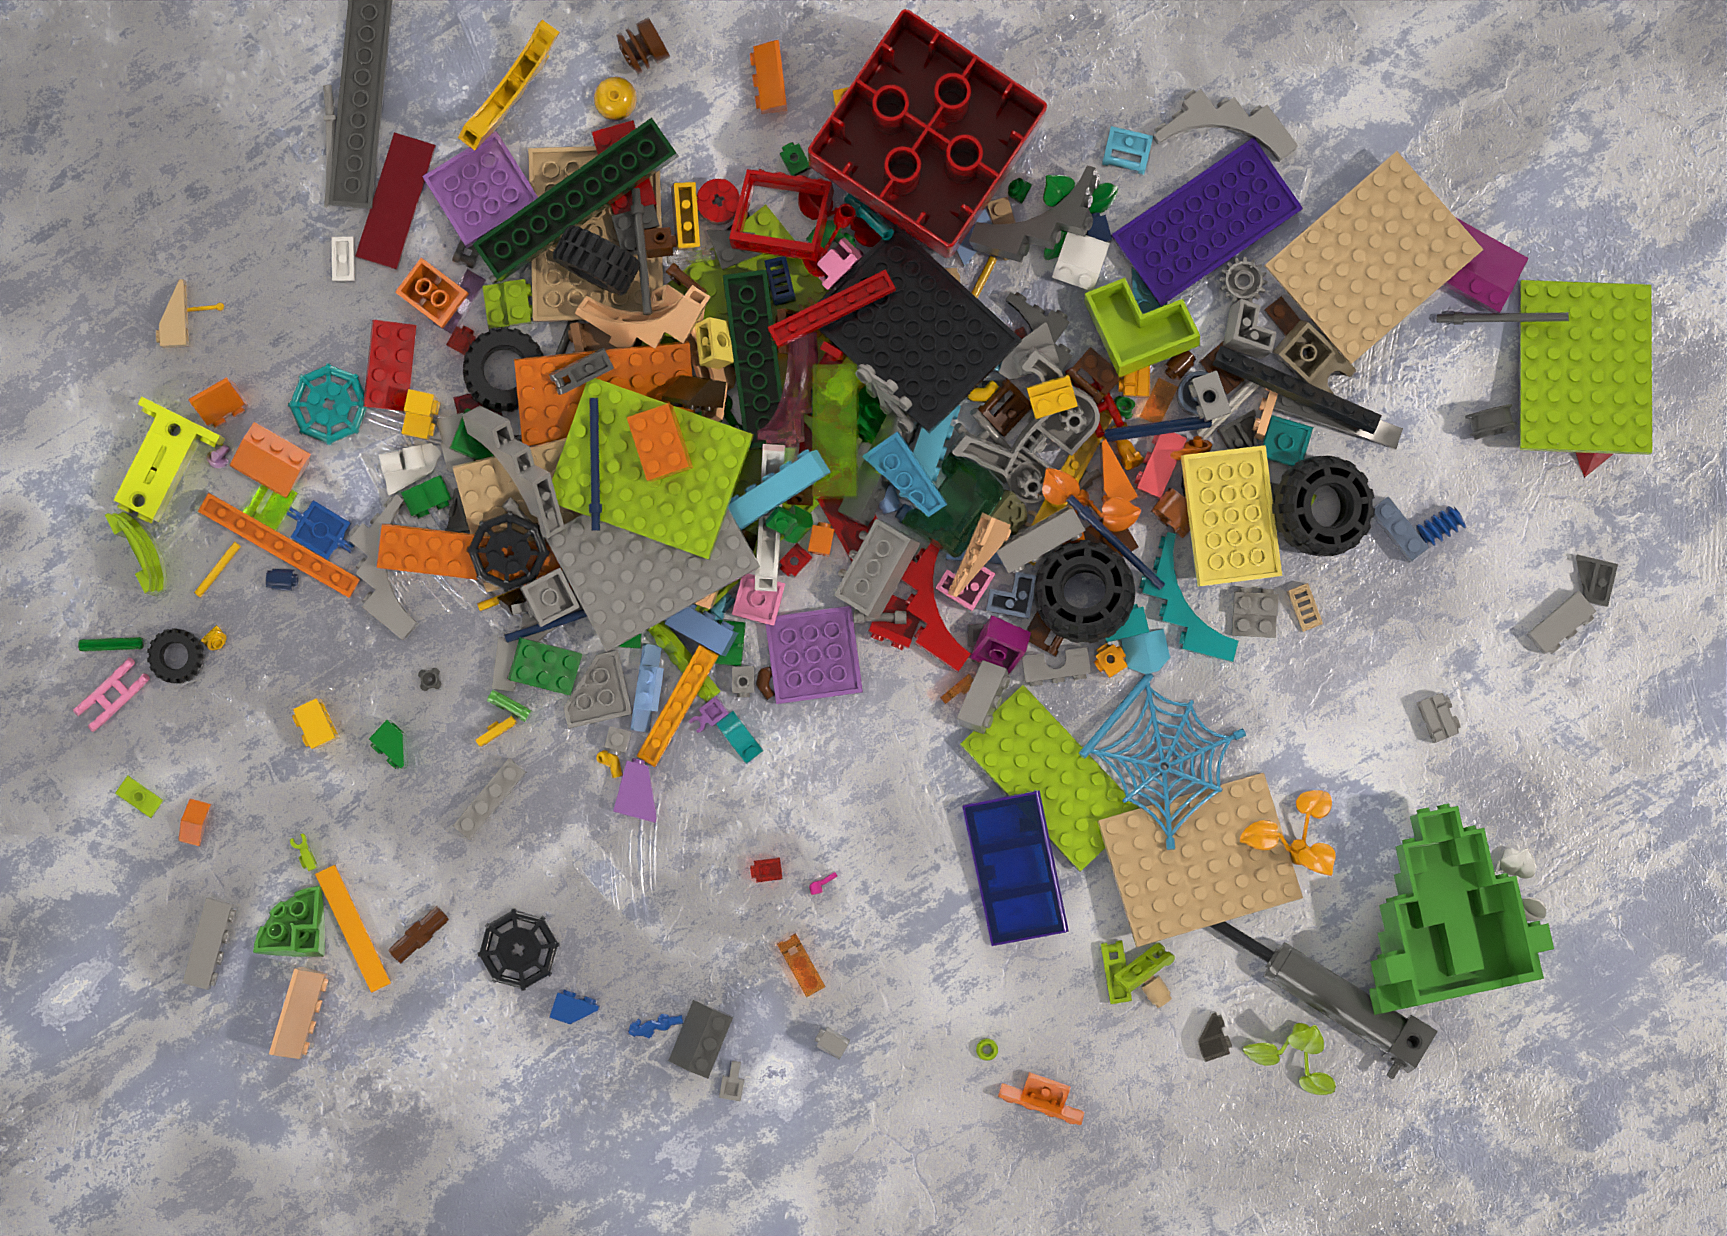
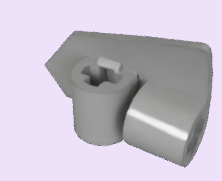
(1040, 340)
(447, 429)

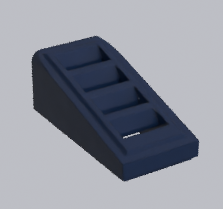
(785, 297)

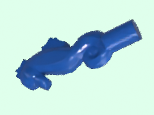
(647, 1029)

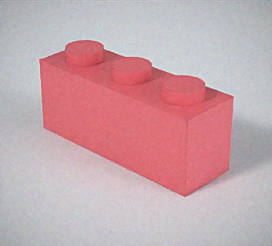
(1159, 464)

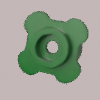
(1128, 403)

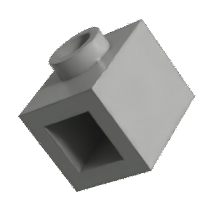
(743, 681)
(617, 740)

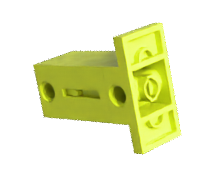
(161, 461)

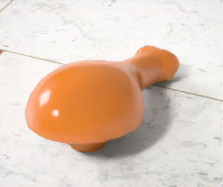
(1193, 446)

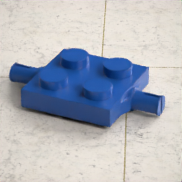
(320, 530)

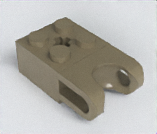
(1319, 361)

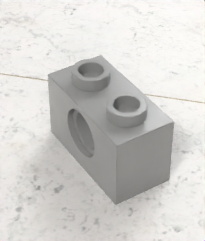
(1211, 383)

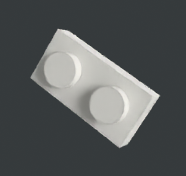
(343, 259)

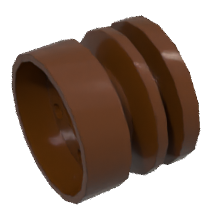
(642, 46)

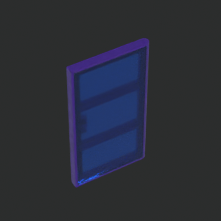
(1015, 868)

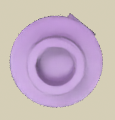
(217, 457)

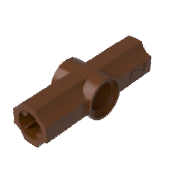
(418, 934)

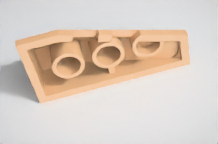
(985, 542)

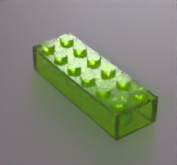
(836, 429)

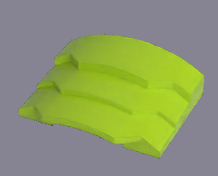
(153, 573)

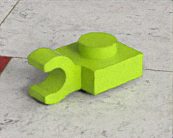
(307, 858)

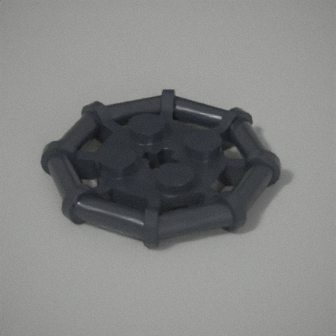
(511, 563)
(513, 961)

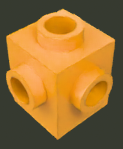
(1116, 665)

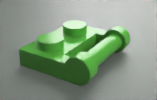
(503, 701)

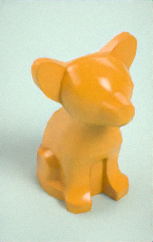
(1130, 457)

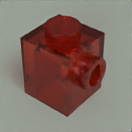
(461, 339)
(766, 870)

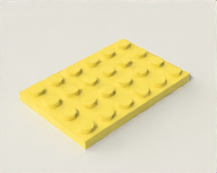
(1231, 515)

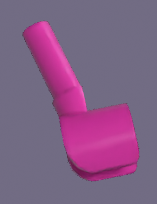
(816, 888)

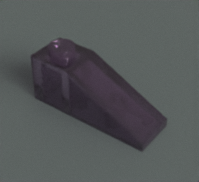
(472, 284)

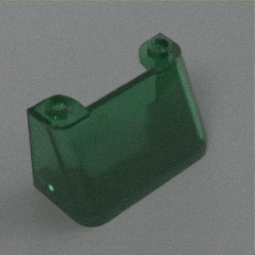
(968, 494)

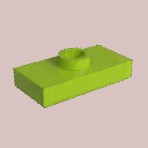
(139, 796)

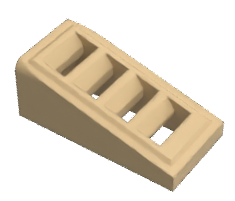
(1309, 596)

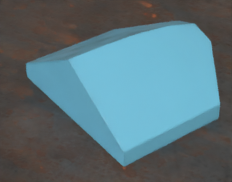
(1146, 651)

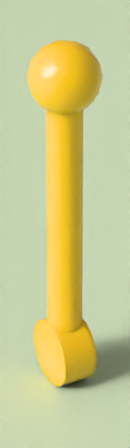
(219, 306)

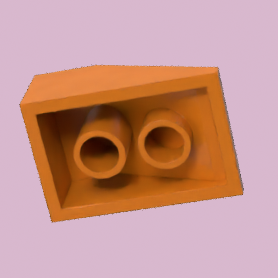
(432, 292)
(219, 402)
(1113, 476)

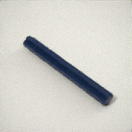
(1156, 428)

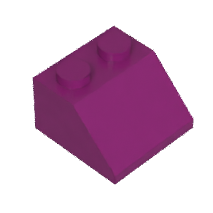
(1001, 644)

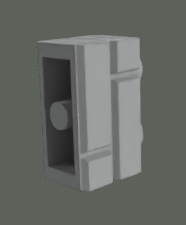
(1438, 717)

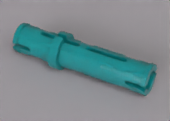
(870, 217)

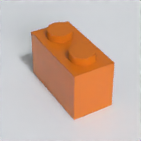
(821, 539)

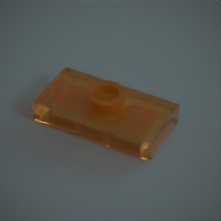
(1158, 401)

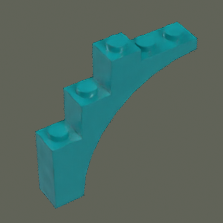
(1198, 636)

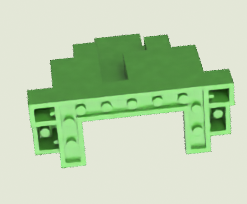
(1453, 920)

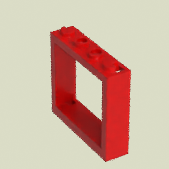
(774, 245)

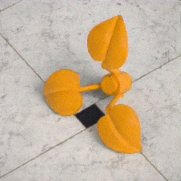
(1318, 857)

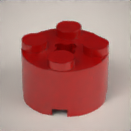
(706, 197)

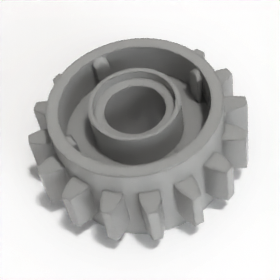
(1246, 269)

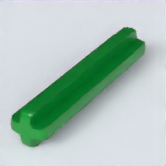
(111, 644)

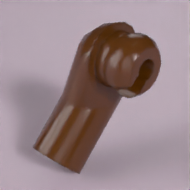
(763, 682)

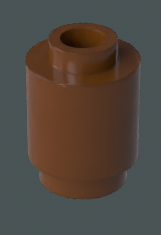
(1179, 365)

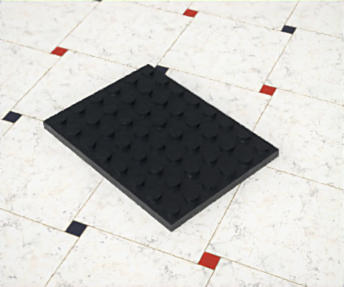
(924, 334)

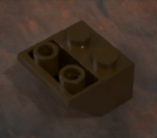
(696, 392)

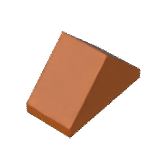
(194, 822)

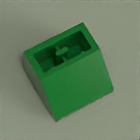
(392, 742)

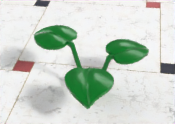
(1059, 186)

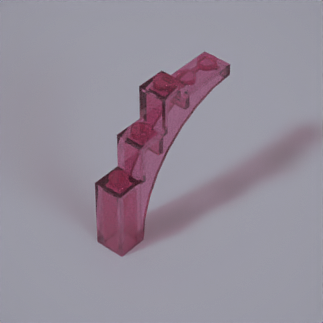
(788, 421)

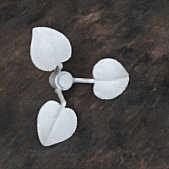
(1523, 866)

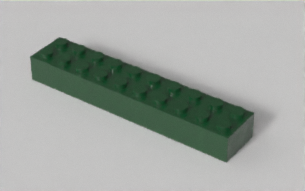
(575, 199)

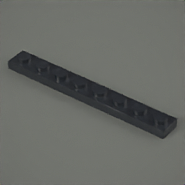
(1297, 390)

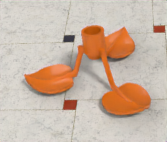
(1117, 512)

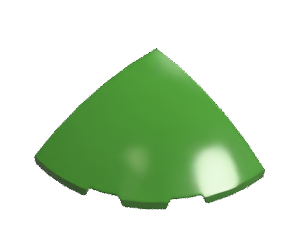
(294, 927)

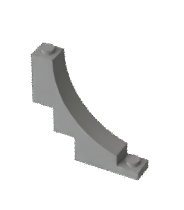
(516, 457)

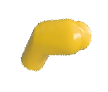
(983, 394)
(611, 761)

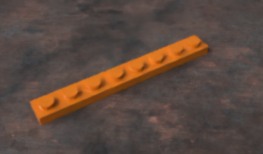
(279, 545)

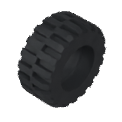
(596, 260)
(476, 357)

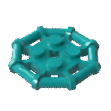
(317, 398)

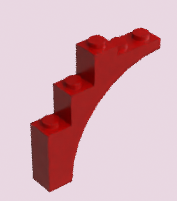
(935, 636)

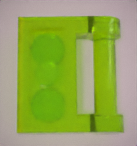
(274, 510)

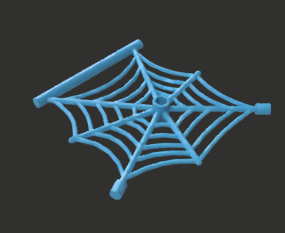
(1118, 712)

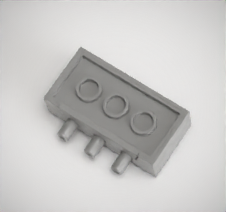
(876, 568)

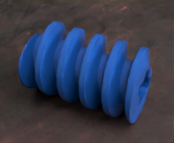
(1440, 525)

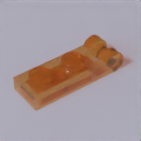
(801, 966)

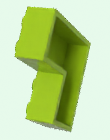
(1138, 338)

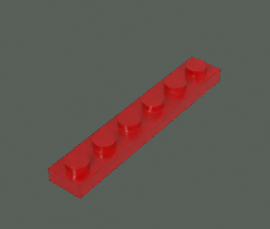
(831, 308)

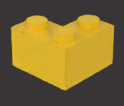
(419, 415)

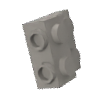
(550, 597)
(1255, 613)

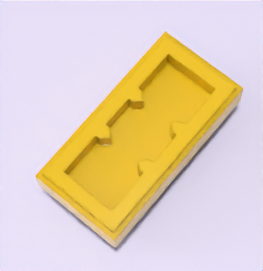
(496, 730)

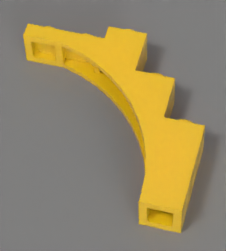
(511, 87)

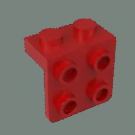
(898, 634)

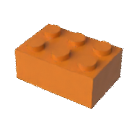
(659, 442)

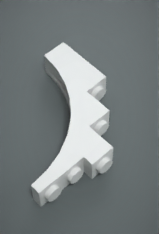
(768, 539)

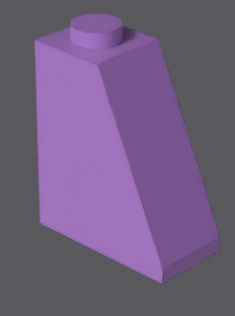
(636, 792)

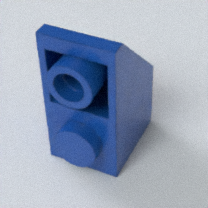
(570, 1008)

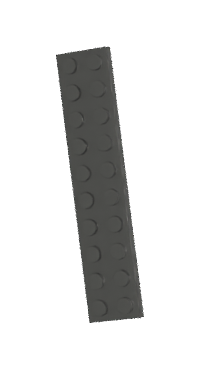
(360, 103)

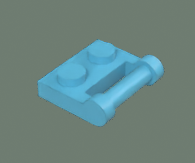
(1127, 142)

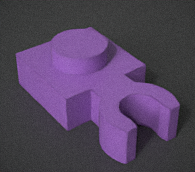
(711, 713)

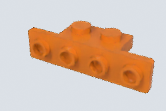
(1044, 1096)

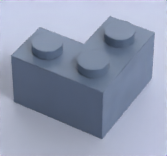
(1016, 603)

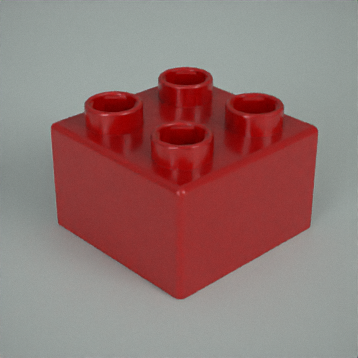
(926, 133)

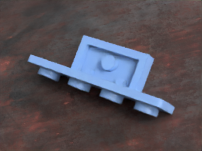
(647, 688)

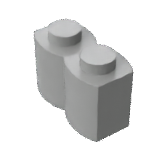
(832, 1042)

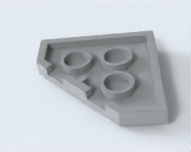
(599, 693)

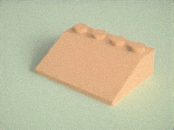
(298, 1013)

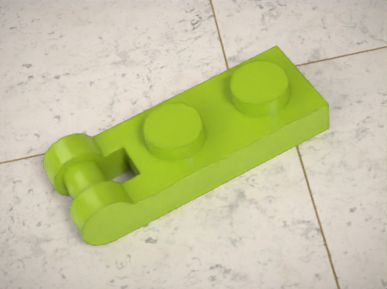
(1112, 967)
(1144, 967)

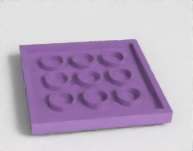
(480, 188)
(814, 655)

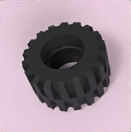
(157, 651)

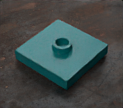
(1286, 440)

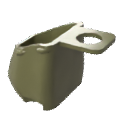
(1011, 511)

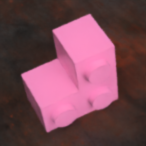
(972, 592)

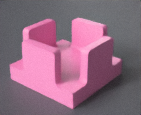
(838, 262)
(756, 604)

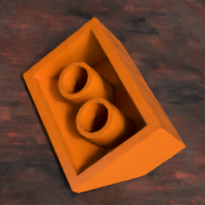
(769, 77)
(270, 460)

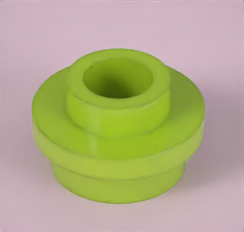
(994, 1049)

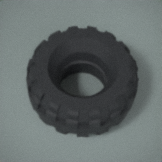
(1294, 510)
(1092, 622)

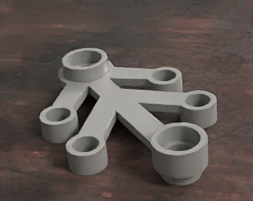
(888, 401)

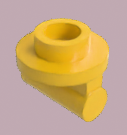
(214, 639)

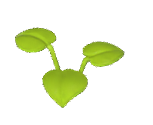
(1304, 1039)

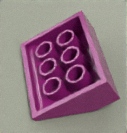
(1489, 275)

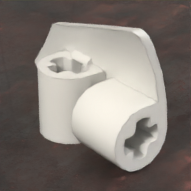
(408, 465)

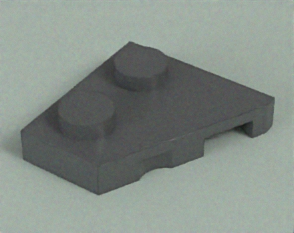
(725, 253)
(1596, 579)

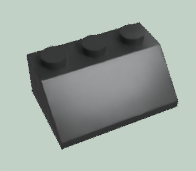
(700, 1039)

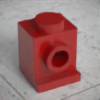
(803, 557)

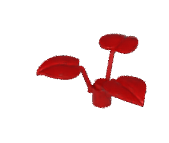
(844, 215)

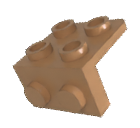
(588, 338)

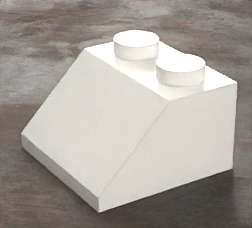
(1080, 260)

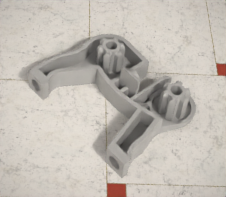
(1020, 464)

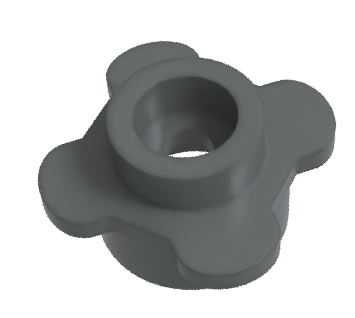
(424, 675)

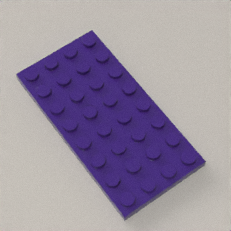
(1206, 222)

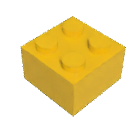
(315, 724)

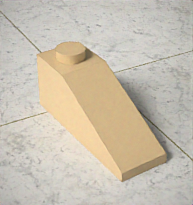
(174, 323)

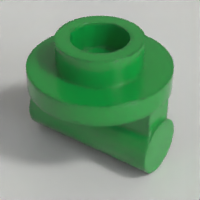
(1019, 189)

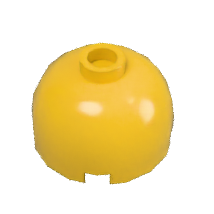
(615, 98)

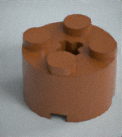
(1173, 512)

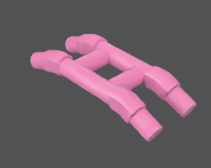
(126, 694)

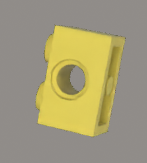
(714, 343)

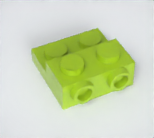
(508, 304)

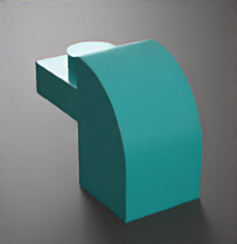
(739, 737)

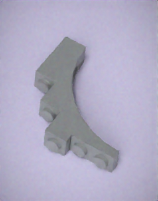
(1230, 115)
(383, 601)
(506, 651)

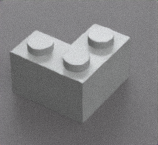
(1244, 334)

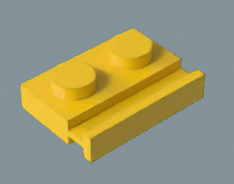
(1052, 396)

